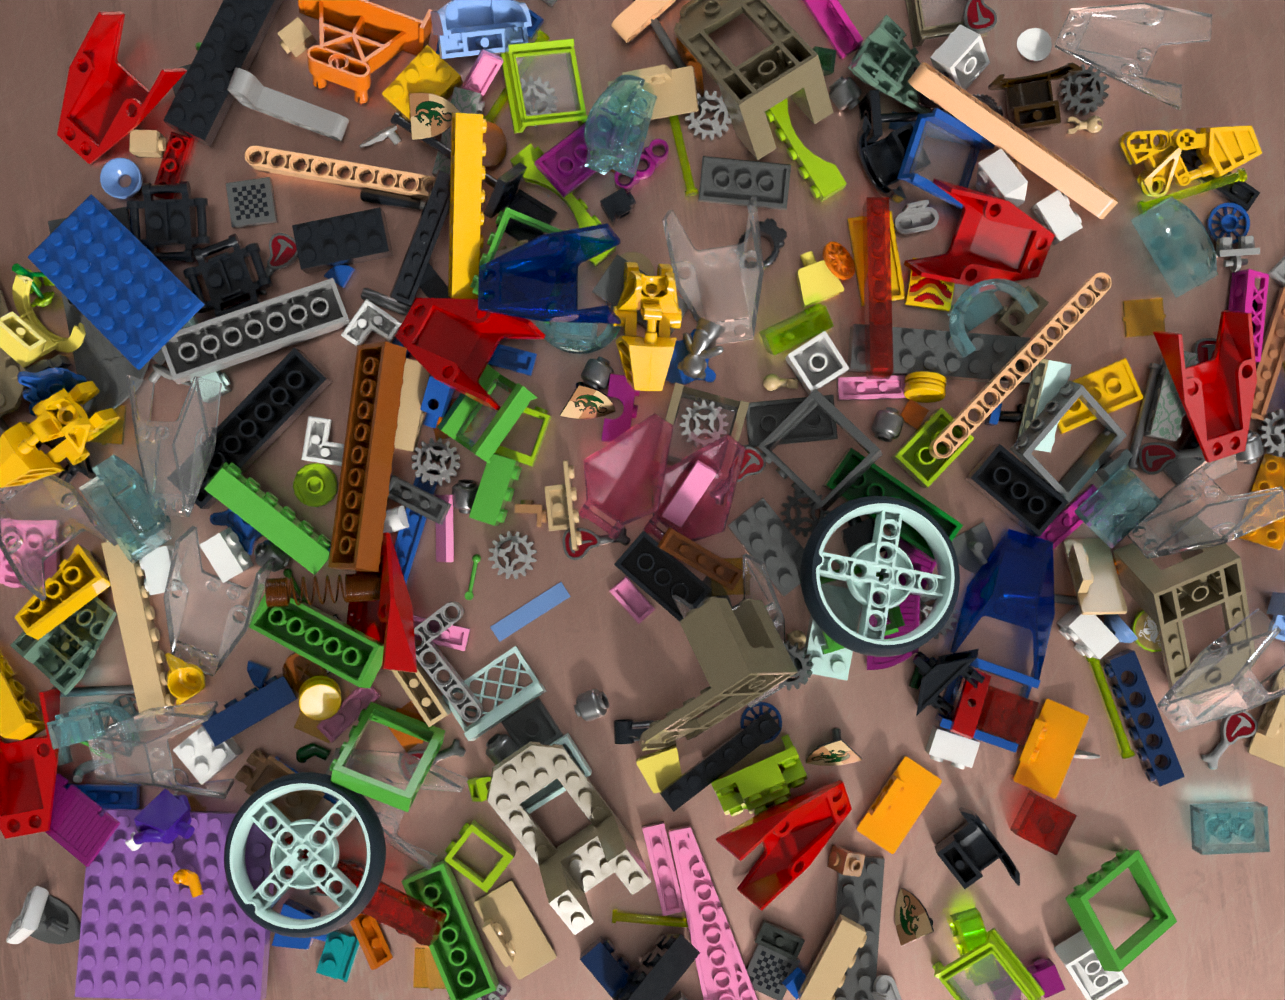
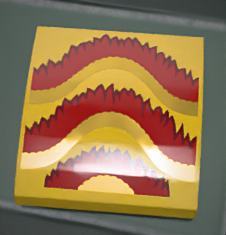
(929, 292)

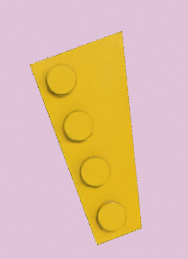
(66, 592)
(17, 713)

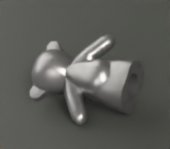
(701, 348)

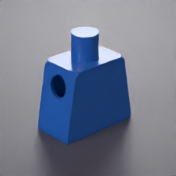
(436, 391)
(298, 911)

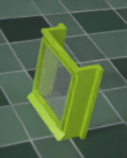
(543, 84)
(989, 974)

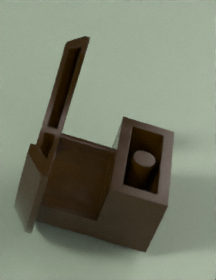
(1031, 97)

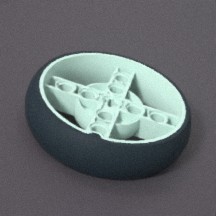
(942, 587)
(258, 810)

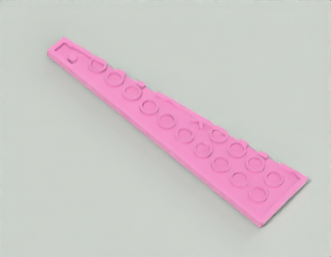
(719, 962)

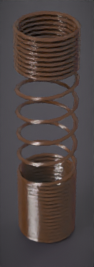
(357, 588)

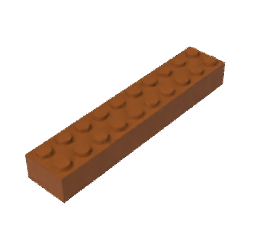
(367, 457)

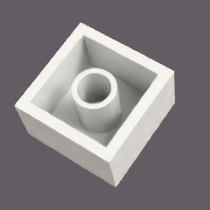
(961, 56)
(1001, 178)
(816, 363)
(1088, 633)
(203, 758)

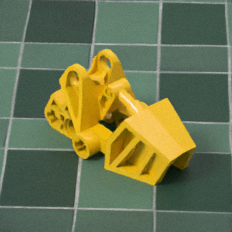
(1217, 148)
(647, 358)
(56, 418)

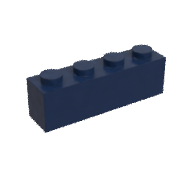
(248, 711)
(606, 965)

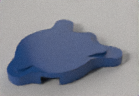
(676, 375)
(47, 383)
(245, 532)

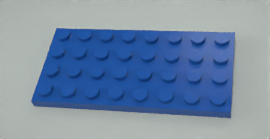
(115, 281)

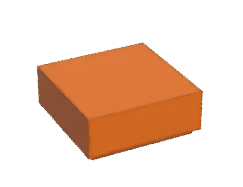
(913, 414)

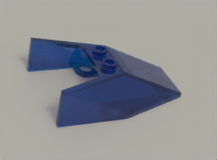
(542, 277)
(1015, 589)

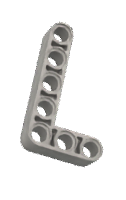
(254, 95)
(442, 663)

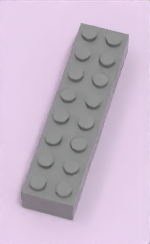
(255, 331)

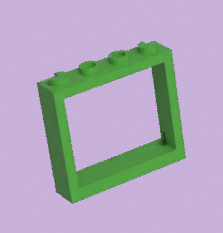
(495, 238)
(377, 789)
(1163, 917)

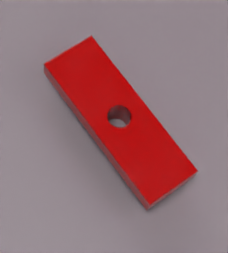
(176, 153)
(965, 716)

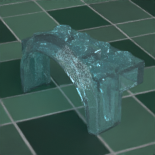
(102, 492)

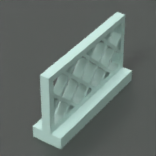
(508, 706)

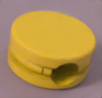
(925, 386)
(319, 698)

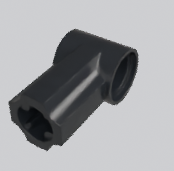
(628, 731)

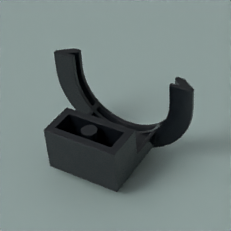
(884, 158)
(972, 850)

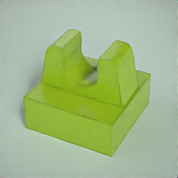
(477, 788)

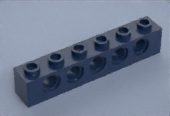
(1169, 767)

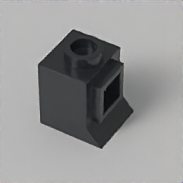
(618, 205)

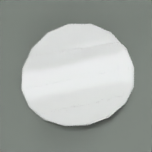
(1034, 44)

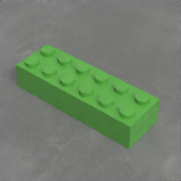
(269, 517)
(321, 640)
(459, 948)

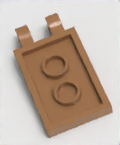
(293, 805)

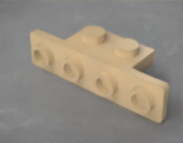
(561, 506)

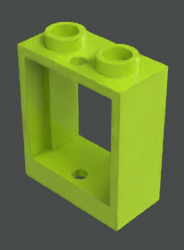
(520, 457)
(507, 855)

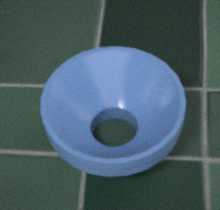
(112, 173)
(1119, 628)

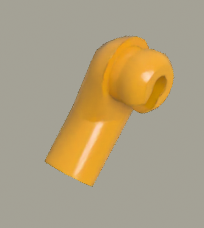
(190, 879)

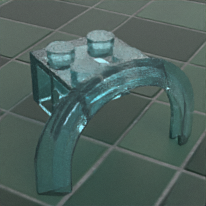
(978, 305)
(577, 337)
(81, 725)

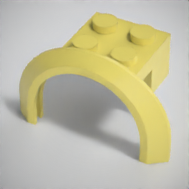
(26, 336)

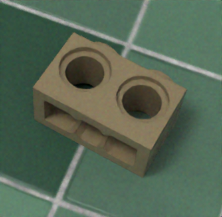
(1023, 320)

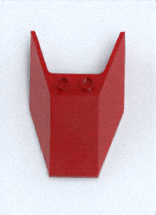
(101, 96)
(989, 242)
(458, 340)
(1217, 391)
(390, 617)
(29, 777)
(791, 840)

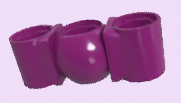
(652, 161)

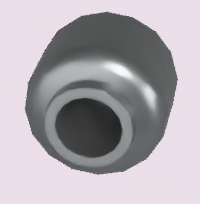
(845, 93)
(597, 373)
(887, 424)
(1253, 450)
(464, 495)
(266, 550)
(591, 705)
(500, 747)

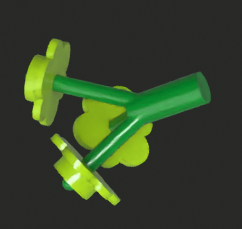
(42, 299)

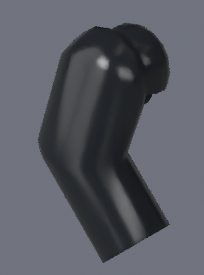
(1012, 416)

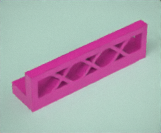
(835, 25)
(1241, 299)

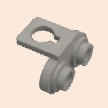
(916, 218)
(885, 988)

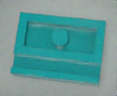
(338, 955)

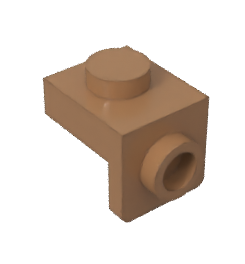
(528, 506)
(845, 861)

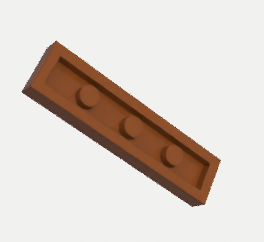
(700, 558)

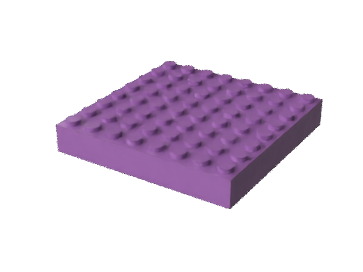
(155, 940)

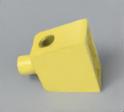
(816, 281)
(660, 768)

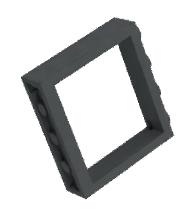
(791, 422)
(1093, 456)

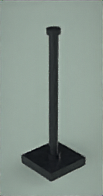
(871, 108)
(504, 188)

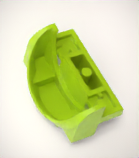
(762, 782)

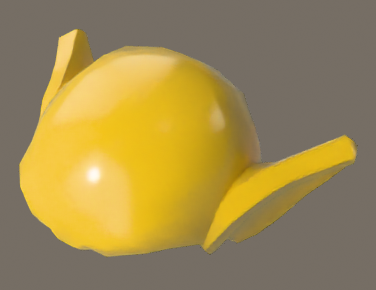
(183, 679)

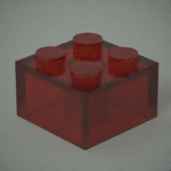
(1007, 715)
(1043, 822)

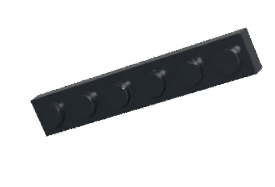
(423, 240)
(720, 761)

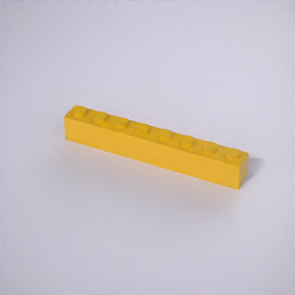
(465, 202)

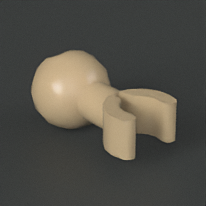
(1089, 124)
(773, 382)
(797, 636)

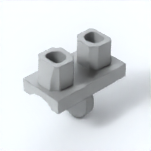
(1246, 246)

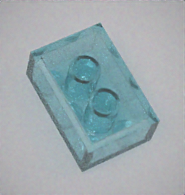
(1118, 506)
(1229, 828)

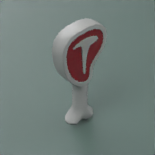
(1231, 729)

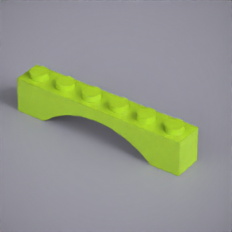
(822, 175)
(578, 207)

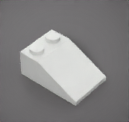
(1086, 969)

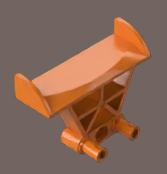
(365, 19)

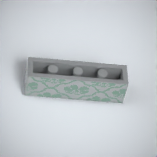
(466, 102)
(1166, 407)

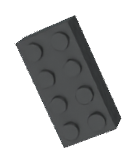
(771, 542)

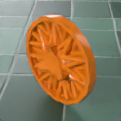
(838, 260)

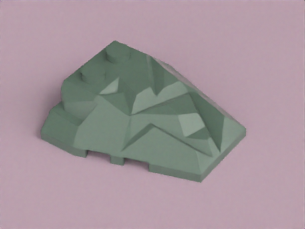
(888, 63)
(70, 646)

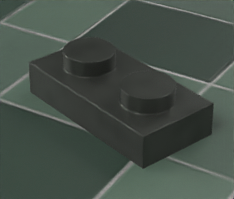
(779, 940)

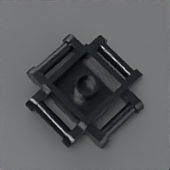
(170, 221)
(228, 276)

